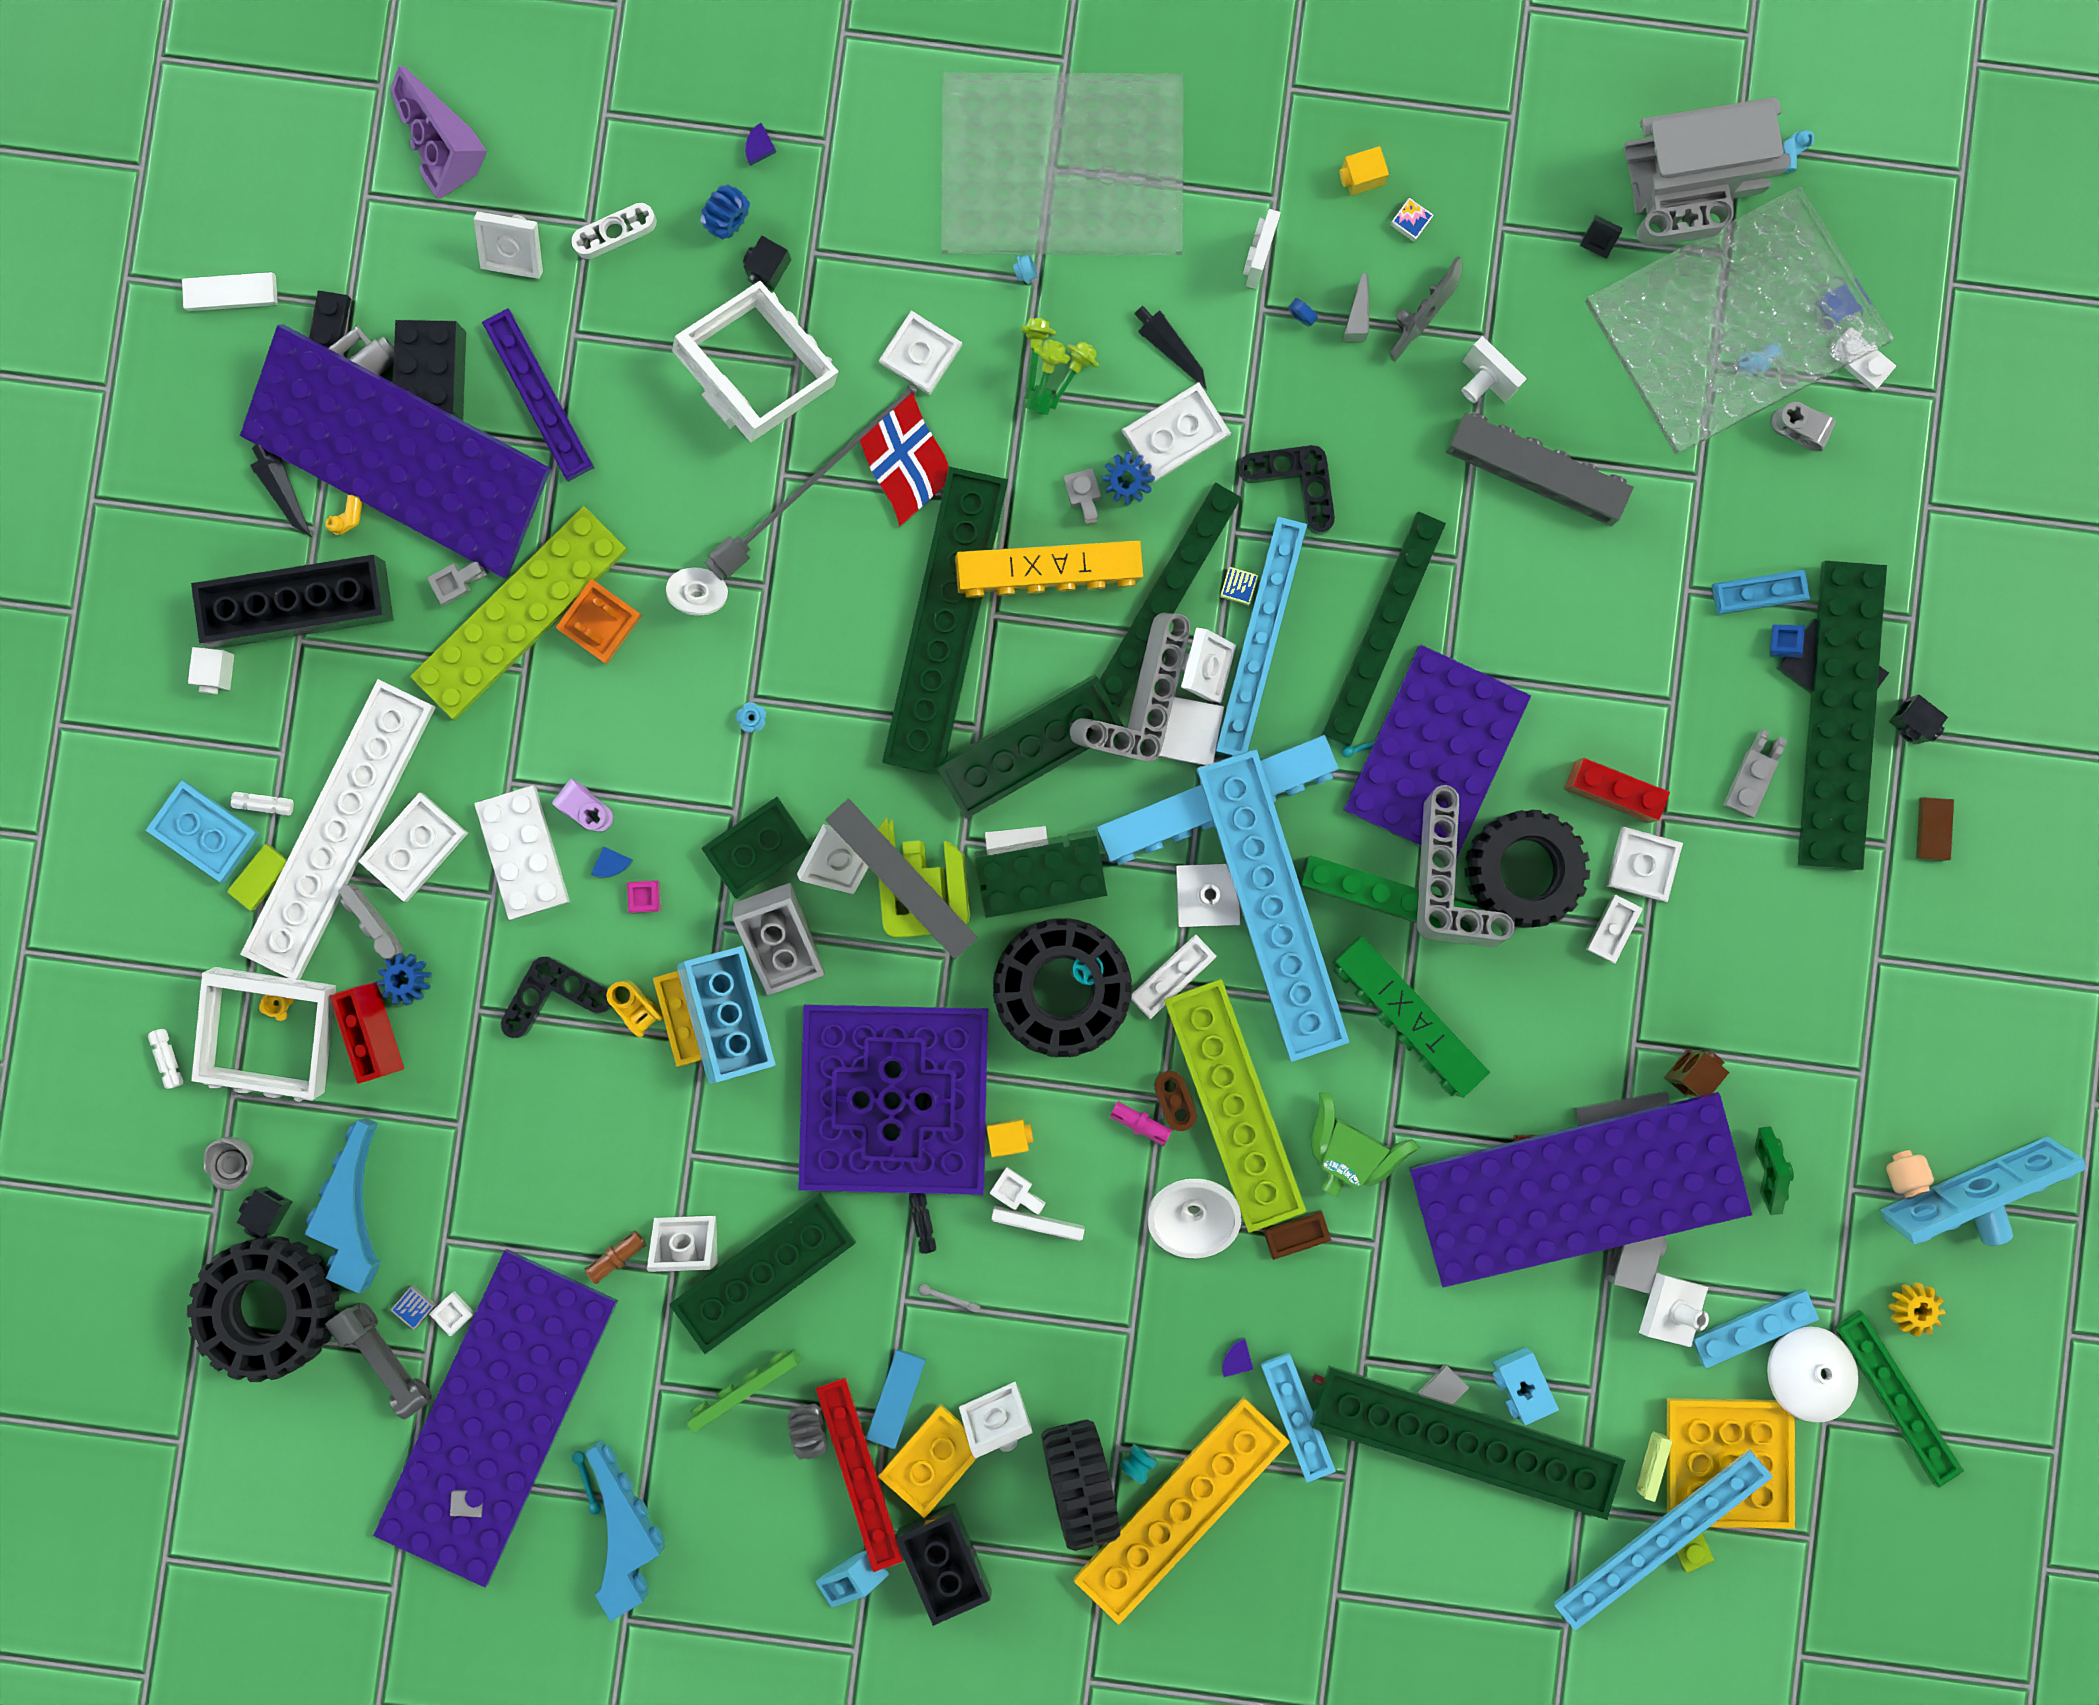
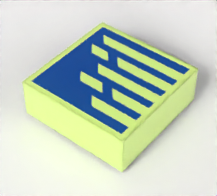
(1239, 586)

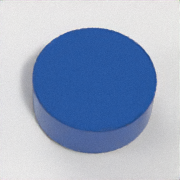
(1302, 312)

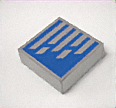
(413, 1307)

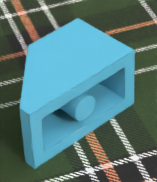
(850, 1580)

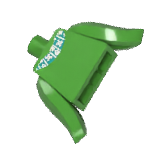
(1351, 1154)

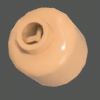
(1909, 1174)

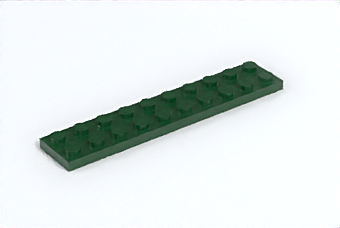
(943, 624)
(1842, 715)
(1467, 1442)

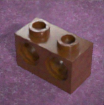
(1697, 1073)

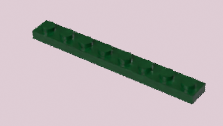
(1169, 589)
(1383, 628)

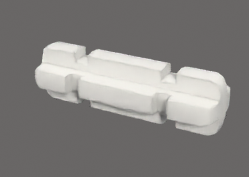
(262, 803)
(165, 1058)

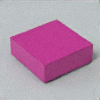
(643, 896)

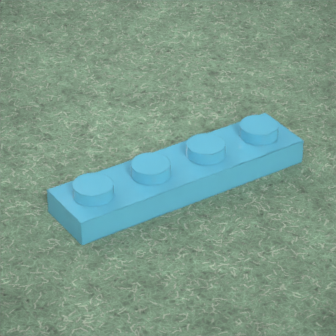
(1754, 1328)
(1297, 1416)

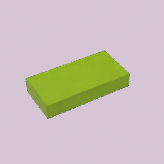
(258, 877)

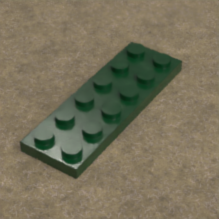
(1024, 747)
(762, 1273)

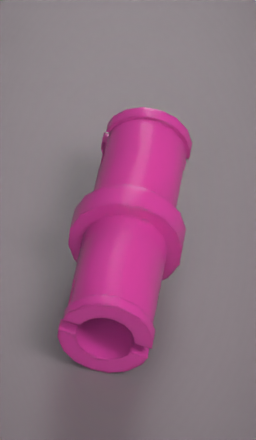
(1140, 1123)

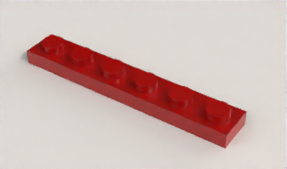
(859, 1474)

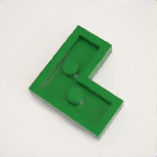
(1776, 1170)

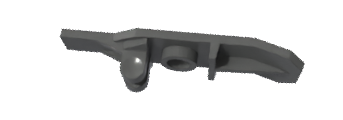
(1415, 323)

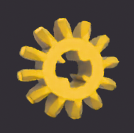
(1913, 1298)

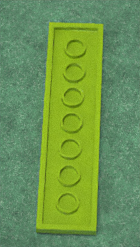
(518, 613)
(1235, 1105)

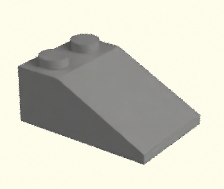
(777, 938)

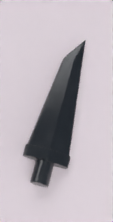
(1164, 337)
(276, 481)

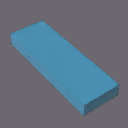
(1760, 592)
(895, 1398)

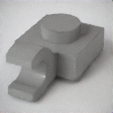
(1083, 491)
(452, 582)

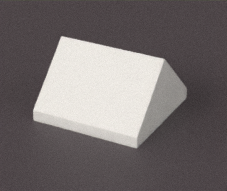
(683, 1244)

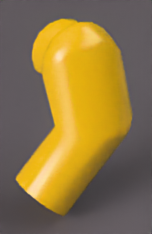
(348, 520)

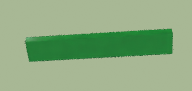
(1898, 1399)

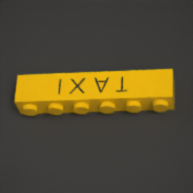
(1049, 567)

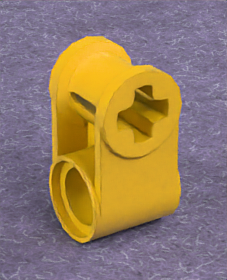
(635, 1008)

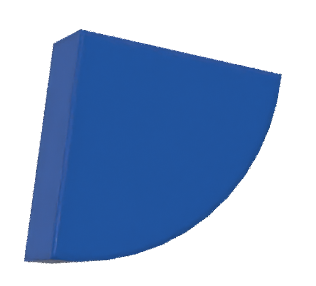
(610, 863)

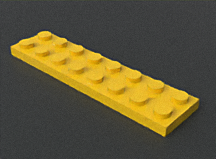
(1181, 1510)

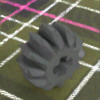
(807, 1431)

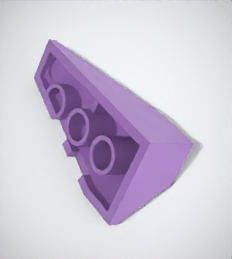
(444, 141)

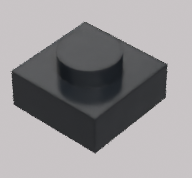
(1601, 236)

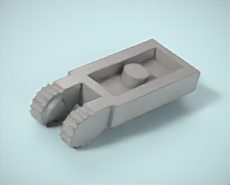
(1754, 776)
(371, 921)

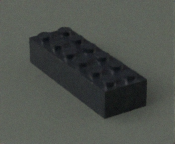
(292, 601)

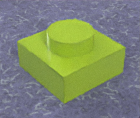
(1694, 1554)

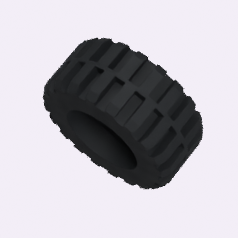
(1565, 854)
(1081, 1485)

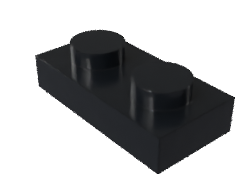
(329, 317)

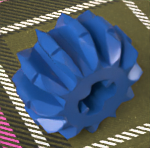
(725, 211)
(1122, 467)
(394, 986)

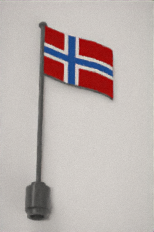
(900, 458)

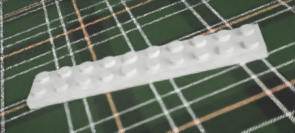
(338, 830)

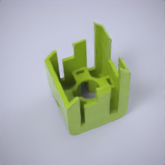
(895, 916)

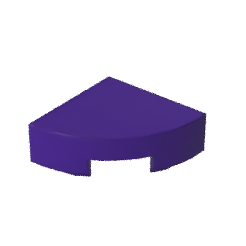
(758, 145)
(1237, 1359)

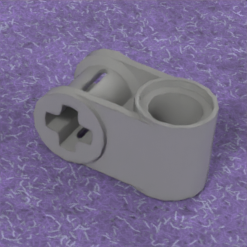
(1807, 428)

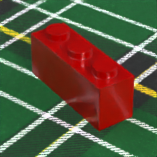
(1617, 790)
(366, 1032)

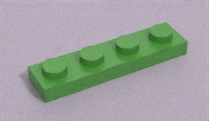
(731, 1395)

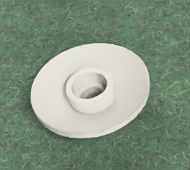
(696, 591)

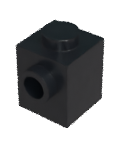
(766, 262)
(1919, 720)
(263, 1212)

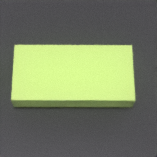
(1653, 1466)

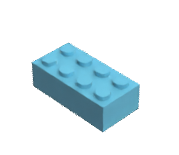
(725, 1014)

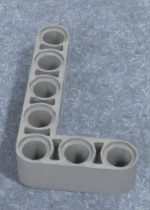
(1145, 697)
(1444, 879)

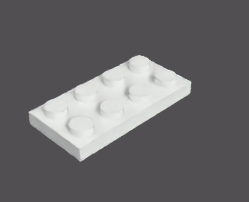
(522, 852)

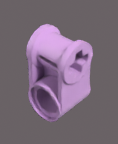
(580, 804)

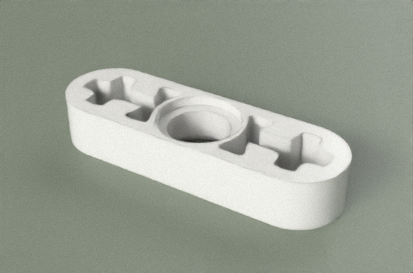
(611, 243)

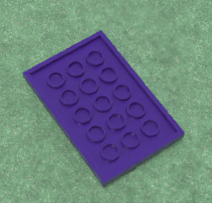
(1440, 731)

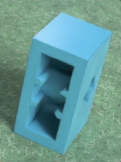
(1537, 1399)

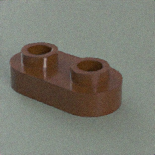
(1175, 1100)

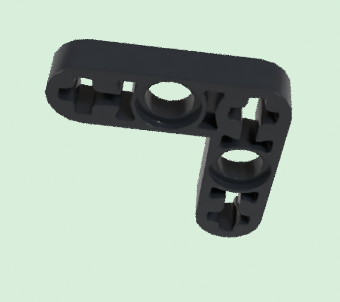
(1298, 469)
(544, 987)

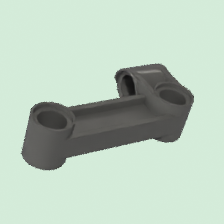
(358, 1327)

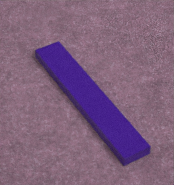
(538, 394)

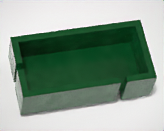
(1040, 874)

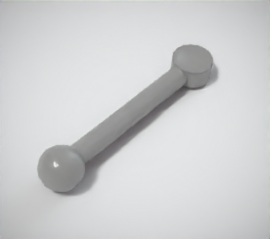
(925, 1290)

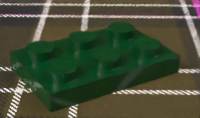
(756, 847)

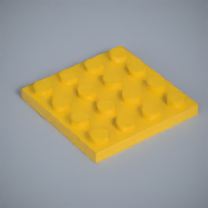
(1713, 1435)

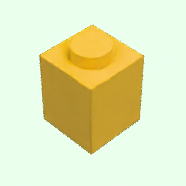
(1364, 171)
(1009, 1137)

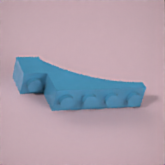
(341, 1216)
(630, 1535)

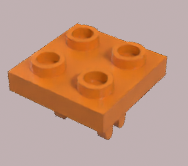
(599, 621)

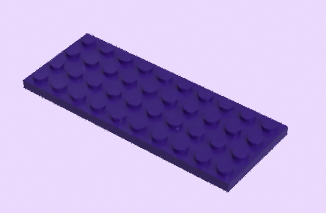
(394, 451)
(1581, 1190)
(496, 1417)

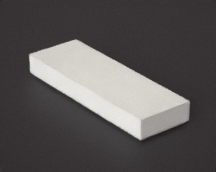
(229, 291)
(1173, 976)
(1038, 1223)

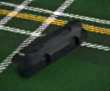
(922, 1223)

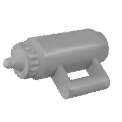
(375, 356)

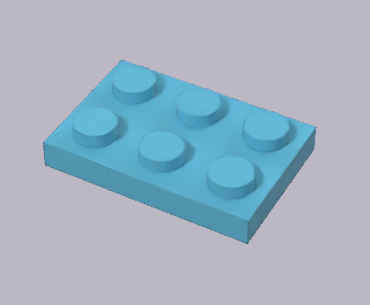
(202, 831)

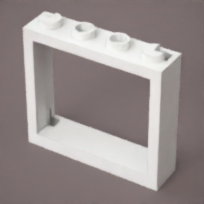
(720, 389)
(246, 1082)

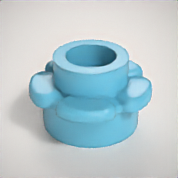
(1025, 269)
(751, 725)

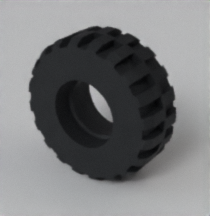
(1050, 1033)
(219, 1318)

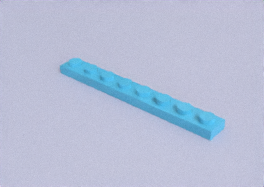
(1261, 637)
(1662, 1539)

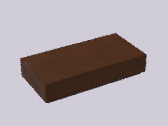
(1935, 829)
(1297, 1235)

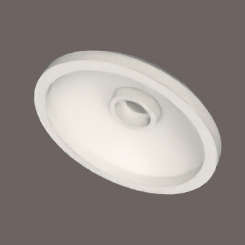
(1194, 1230)
(1796, 1374)

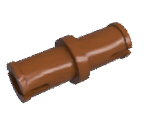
(615, 1257)

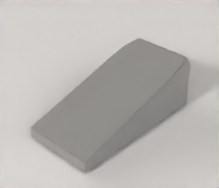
(1358, 320)

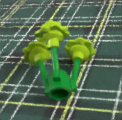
(1052, 353)

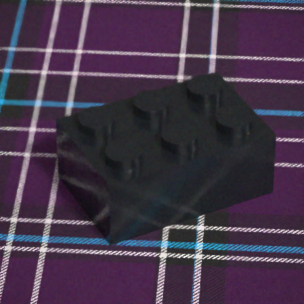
(431, 362)
(943, 1564)

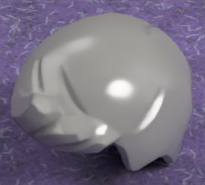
(228, 1162)

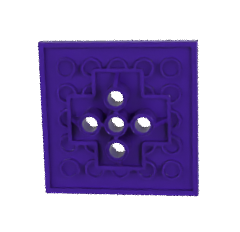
(939, 1055)

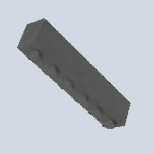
(1539, 468)

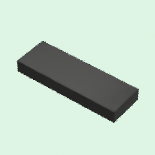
(1615, 1108)

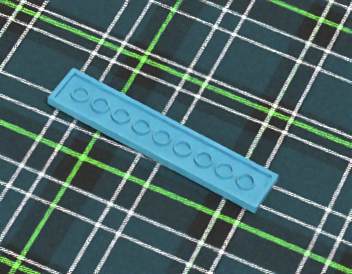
(1273, 905)

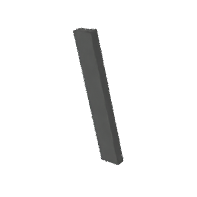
(901, 878)

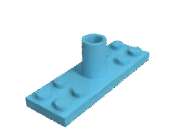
(1983, 1193)

